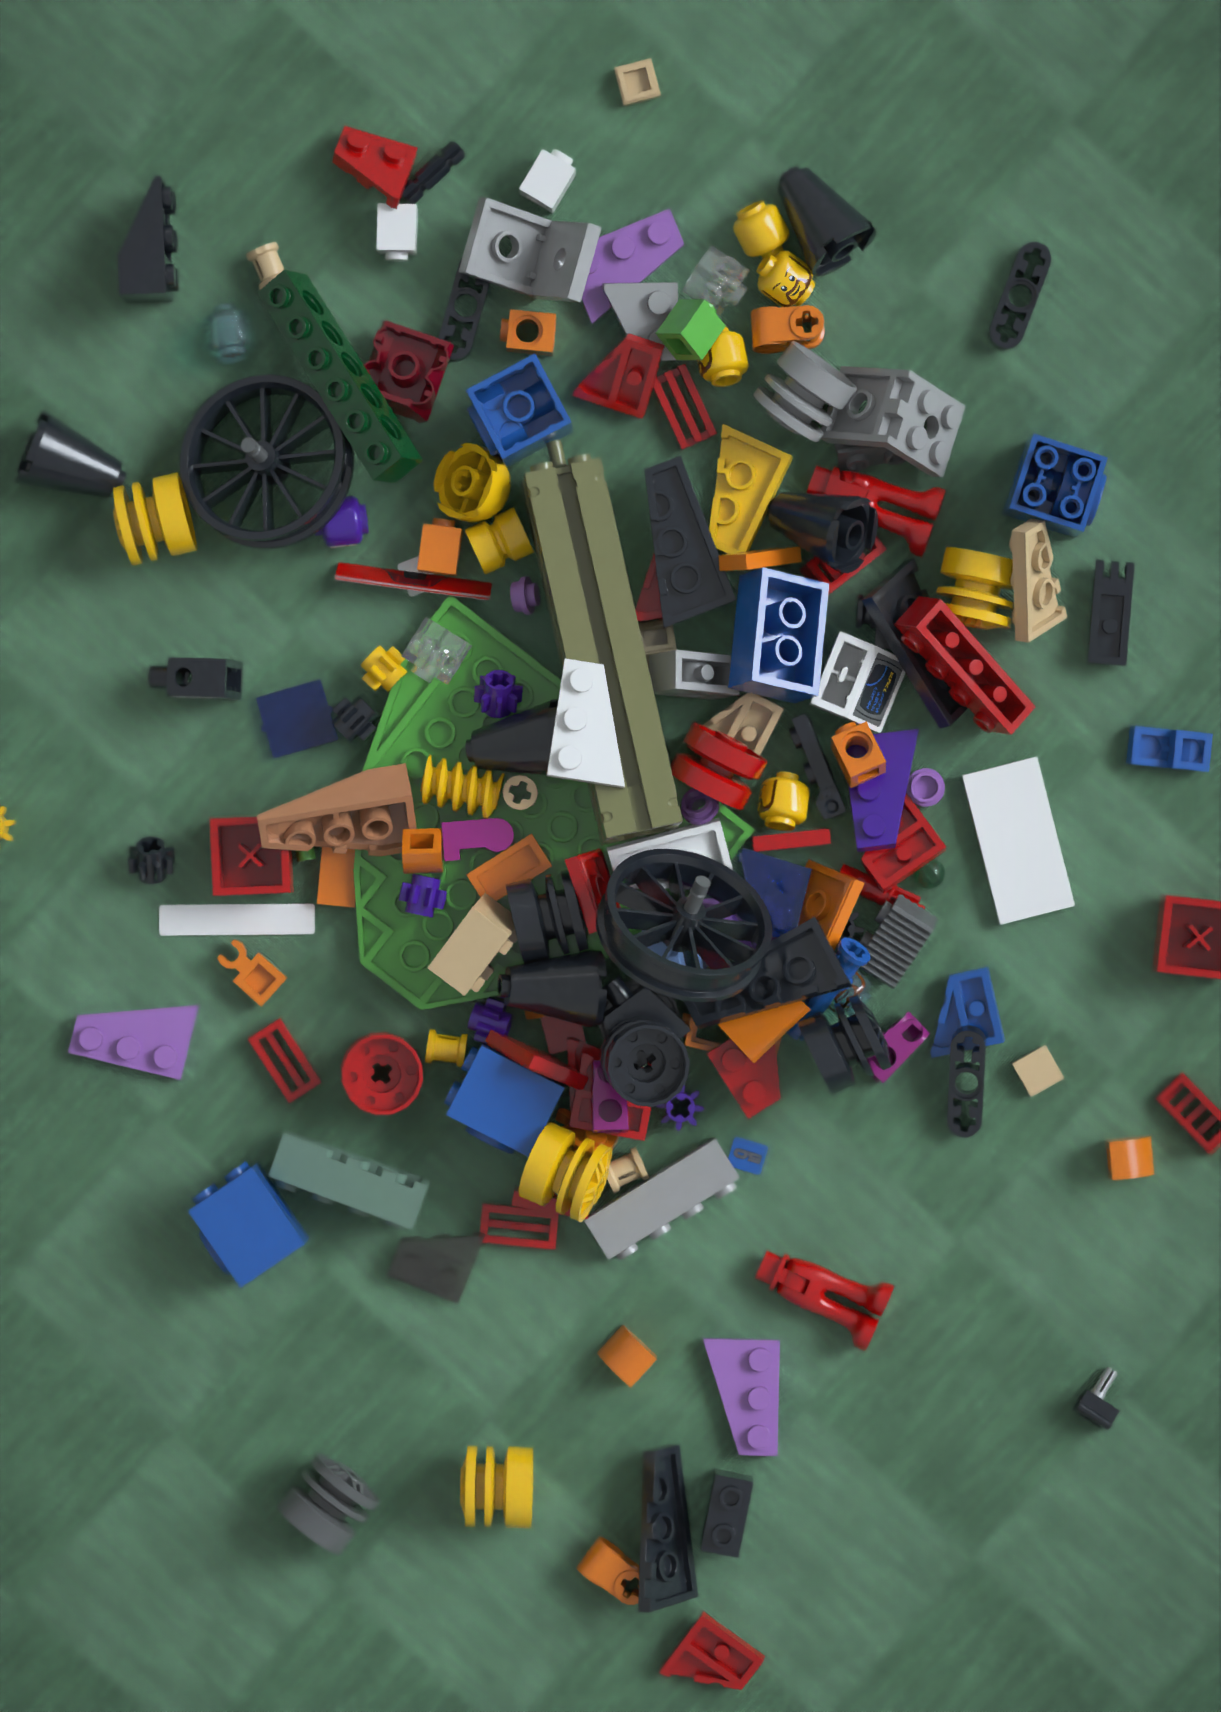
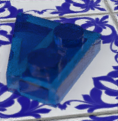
(779, 885)

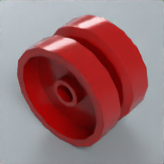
(719, 762)

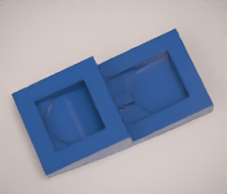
(1169, 748)

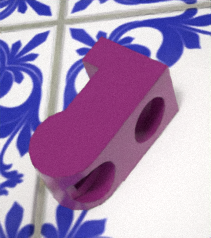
(490, 833)
(903, 1039)
(608, 1107)

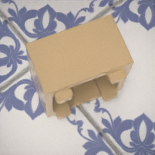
(474, 944)

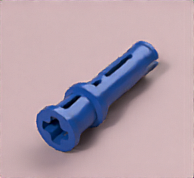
(851, 956)

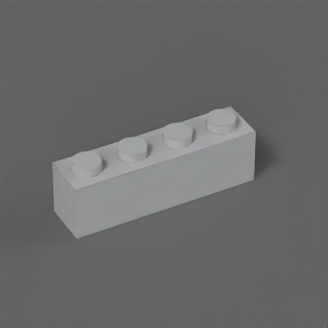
(662, 1198)

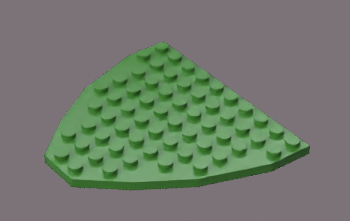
(437, 721)

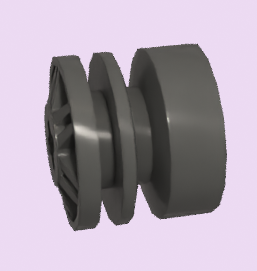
(324, 1508)

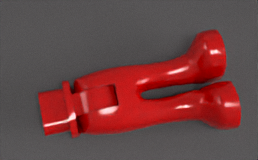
(925, 503)
(805, 1286)

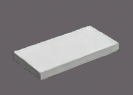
(1018, 840)

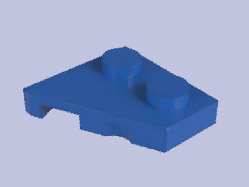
(968, 1002)

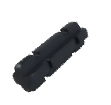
(433, 172)

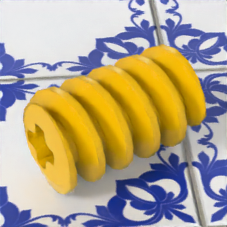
(460, 787)

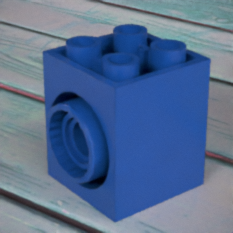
(518, 411)
(1057, 485)
(502, 1100)
(246, 1223)

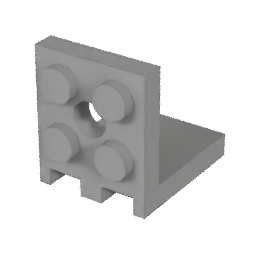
(546, 256)
(896, 417)

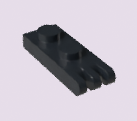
(1110, 614)

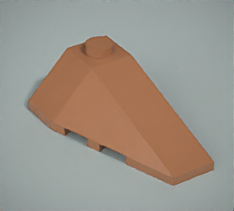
(350, 814)

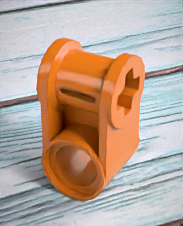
(778, 326)
(608, 1567)

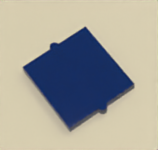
(297, 718)

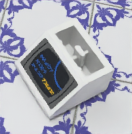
(859, 682)

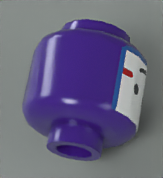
(347, 525)

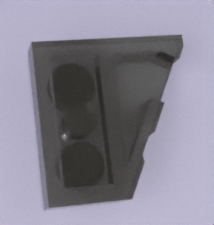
(436, 1263)

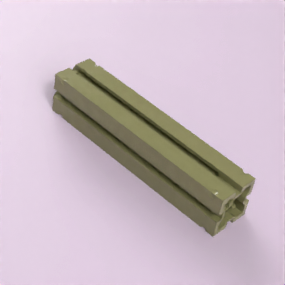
(598, 624)

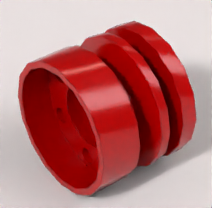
(380, 1096)

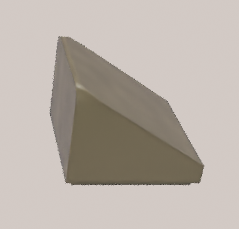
(656, 639)

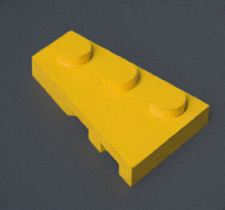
(745, 485)

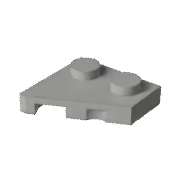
(643, 307)

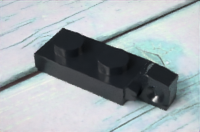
(817, 769)

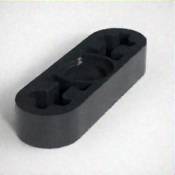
(1040, 273)
(449, 330)
(975, 1108)

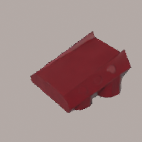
(408, 369)

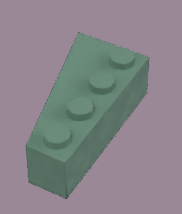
(349, 1180)

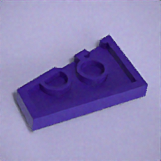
(880, 801)

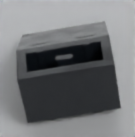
(146, 254)

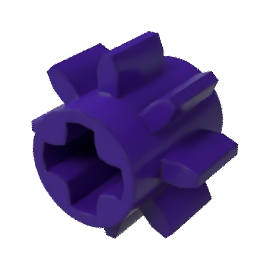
(498, 694)
(422, 895)
(488, 1017)
(679, 1117)

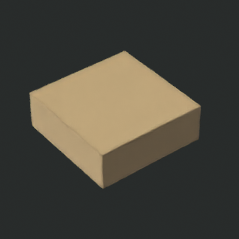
(637, 82)
(1037, 1070)

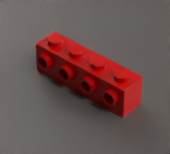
(964, 665)

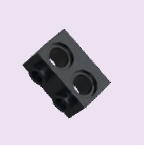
(726, 1513)

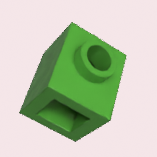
(690, 329)

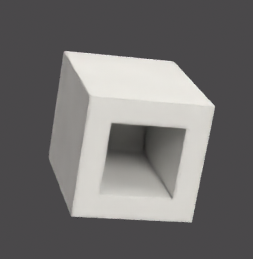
(548, 179)
(397, 231)

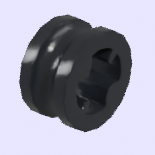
(863, 615)

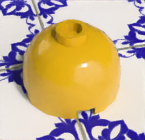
(472, 483)

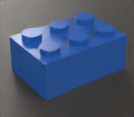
(778, 635)

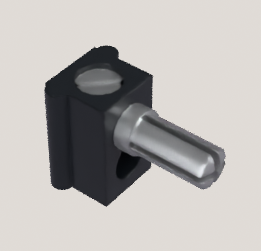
(1093, 1407)

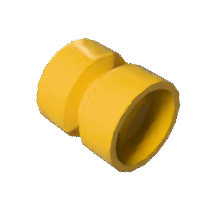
(499, 541)

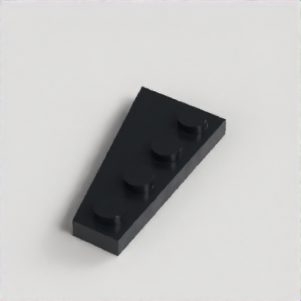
(682, 546)
(886, 605)
(794, 969)
(666, 1548)

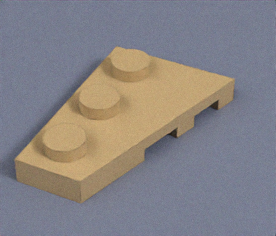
(1032, 583)

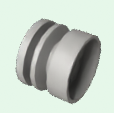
(804, 392)

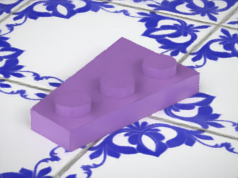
(629, 257)
(138, 1039)
(749, 1390)

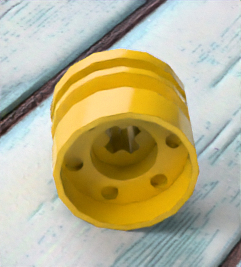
(154, 519)
(977, 587)
(573, 1175)
(498, 1486)

